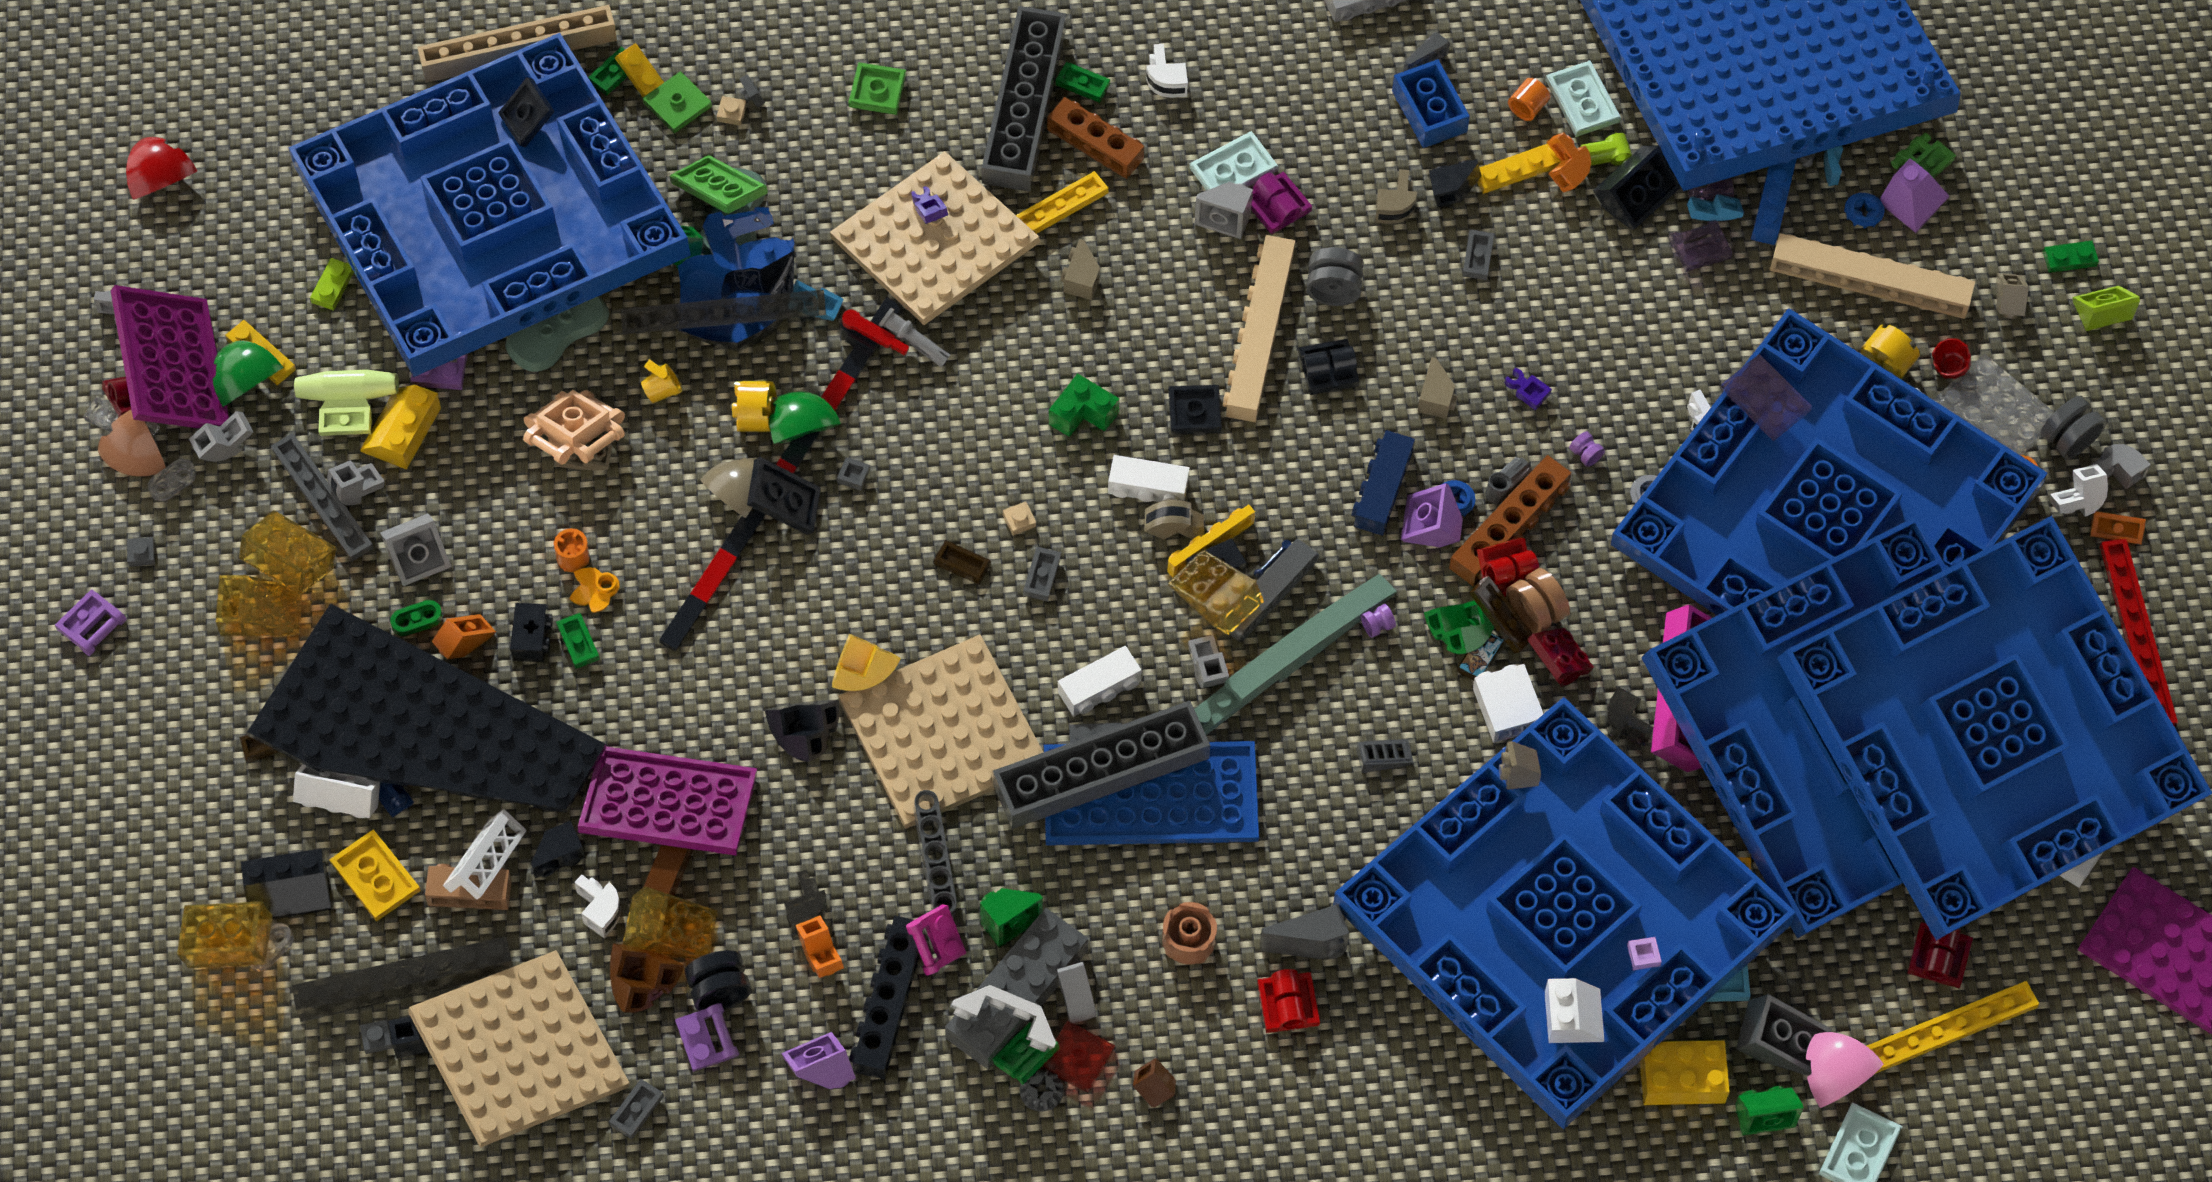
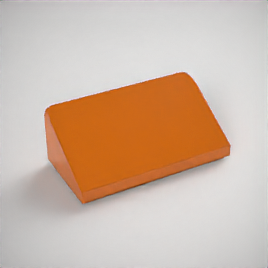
(2117, 527)

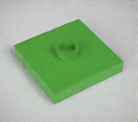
(877, 88)
(677, 102)

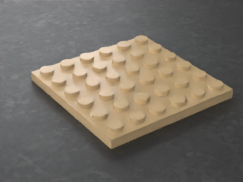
(937, 261)
(940, 728)
(518, 1048)

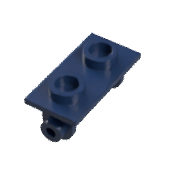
(394, 798)

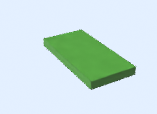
(718, 184)

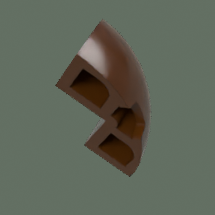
(641, 976)

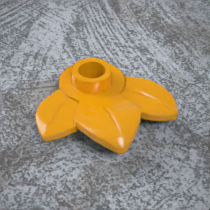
(591, 590)

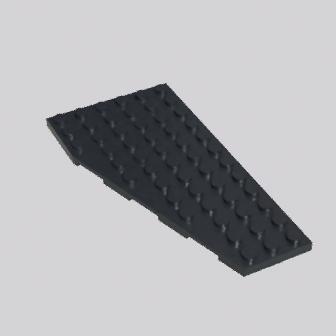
(406, 718)

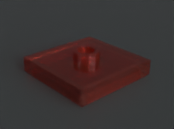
(1079, 1056)

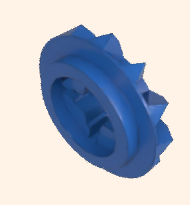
(1873, 207)
(1466, 497)

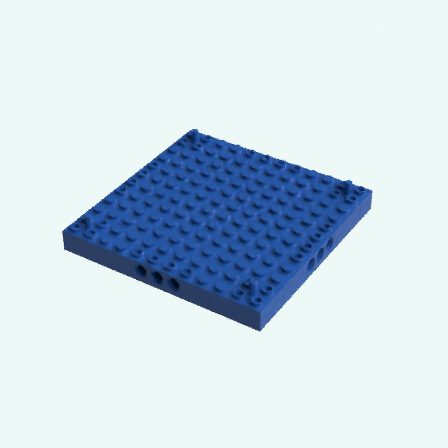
(1770, 78)
(471, 231)
(1871, 454)
(1993, 726)
(1761, 740)
(1553, 886)

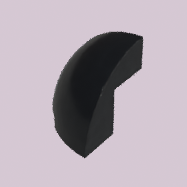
(804, 727)

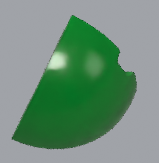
(241, 368)
(800, 414)
(1460, 626)

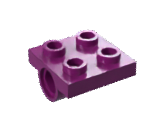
(1278, 202)

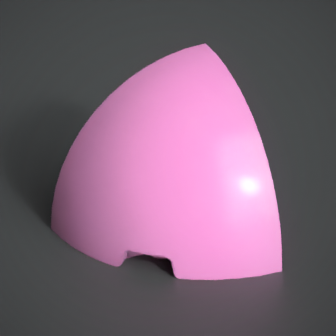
(1838, 1066)

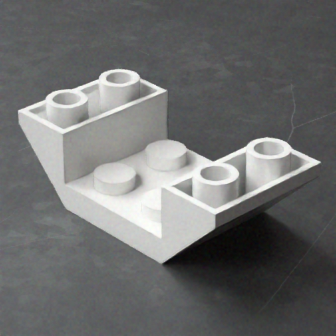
(1039, 1032)

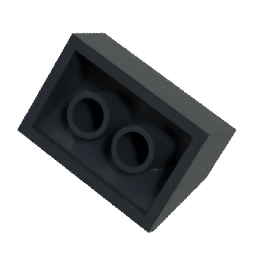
(1638, 186)
(288, 883)

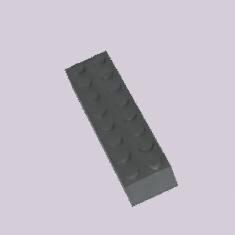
(1024, 99)
(1101, 764)

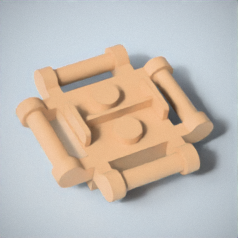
(572, 423)

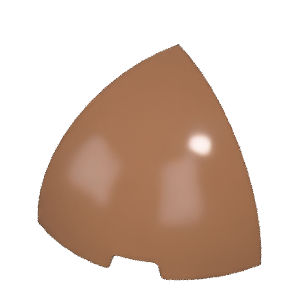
(131, 448)

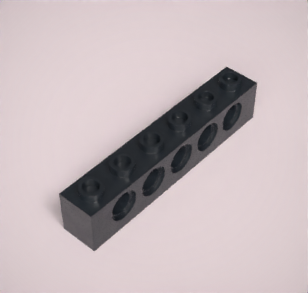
(876, 1061)

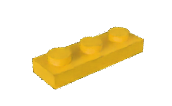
(246, 332)

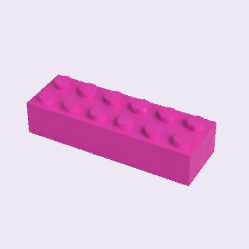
(1668, 738)

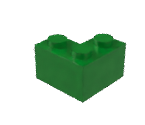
(1083, 401)

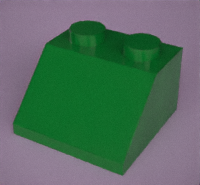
(1009, 913)
(1768, 1110)

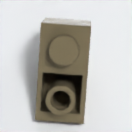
(1083, 272)
(1519, 766)

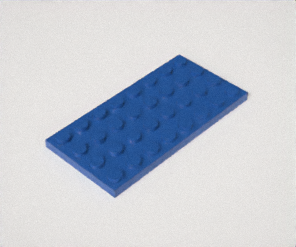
(1190, 805)

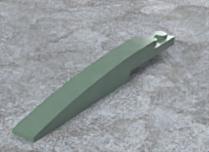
(1292, 652)

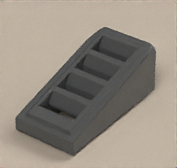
(1432, 49)
(1377, 764)

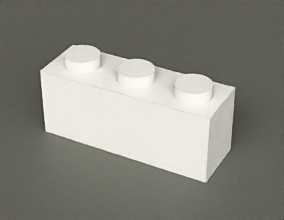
(1147, 479)
(1099, 681)
(336, 792)

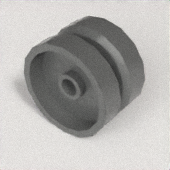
(1335, 276)
(2073, 427)

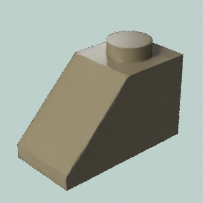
(2011, 295)
(1437, 392)

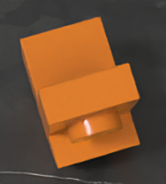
(1574, 162)
(819, 947)

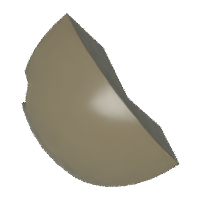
(731, 483)

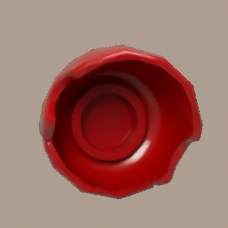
(1951, 358)

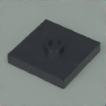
(526, 112)
(1194, 409)

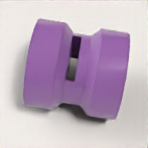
(1587, 449)
(1378, 620)

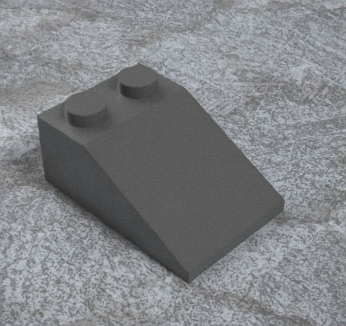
(1309, 936)
(1778, 1034)

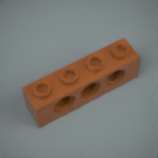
(1122, 161)

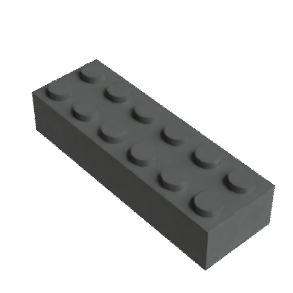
(1026, 972)

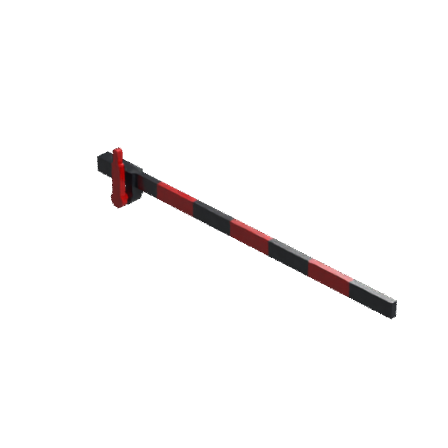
(866, 338)

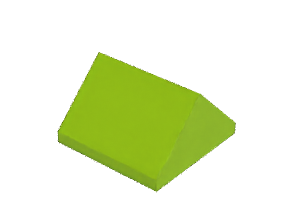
(2106, 307)

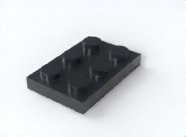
(783, 496)

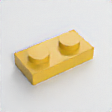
(639, 70)

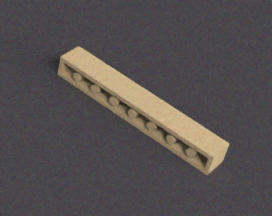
(466, 53)
(1872, 275)
(1260, 328)

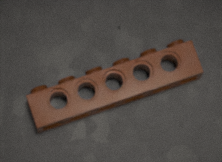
(1547, 474)

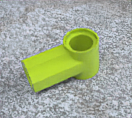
(1613, 150)

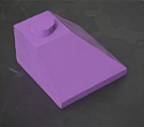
(1913, 195)
(1432, 517)
(821, 1062)

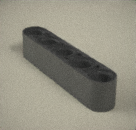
(1277, 583)
(932, 843)

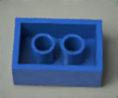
(1430, 103)

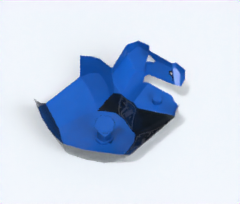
(737, 272)

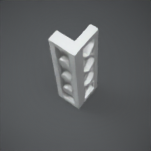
(478, 850)

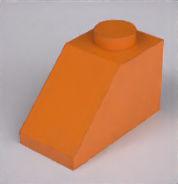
(462, 635)

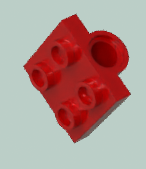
(1507, 562)
(1288, 1001)

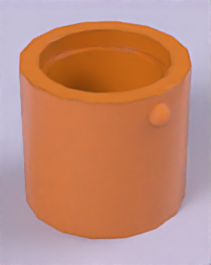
(1529, 99)
(571, 550)

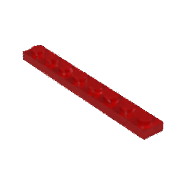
(2135, 618)

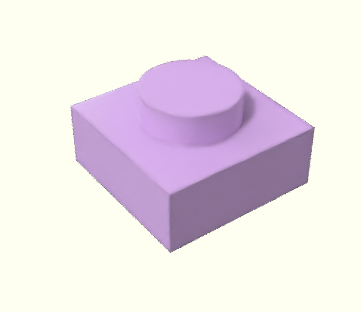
(1644, 953)

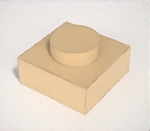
(731, 110)
(1019, 518)

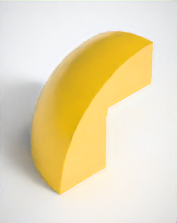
(862, 665)

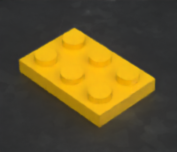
(375, 875)

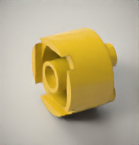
(1891, 350)
(754, 405)

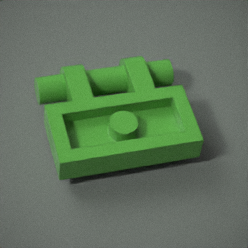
(1933, 157)

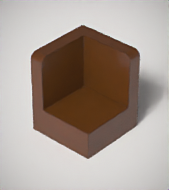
(1154, 1083)

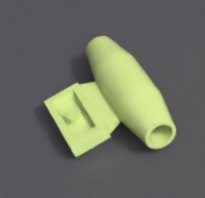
(346, 398)

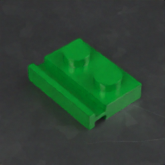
(1020, 1059)

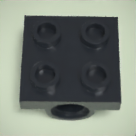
(1329, 366)

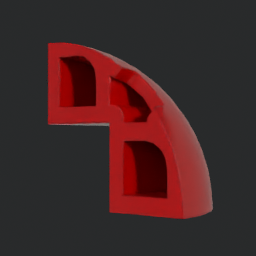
(155, 166)

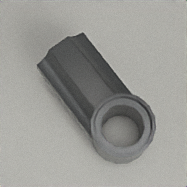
(1507, 480)

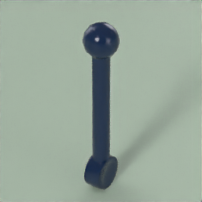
(1259, 572)

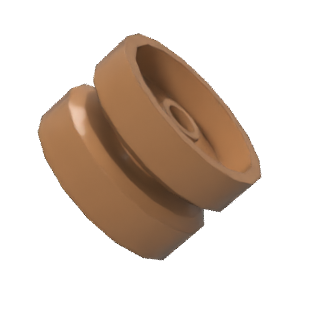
(1538, 600)

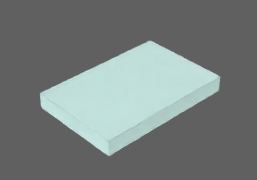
(1583, 98)
(1236, 162)
(1860, 1147)

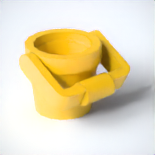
(661, 383)

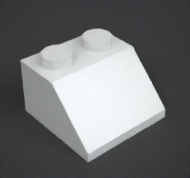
(1573, 1011)

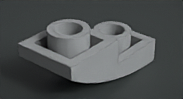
(1076, 992)

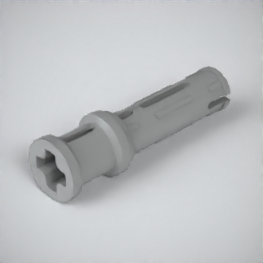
(905, 331)

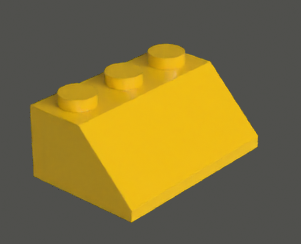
(402, 425)

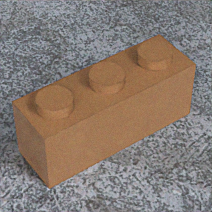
(495, 896)

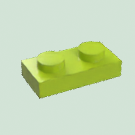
(332, 284)

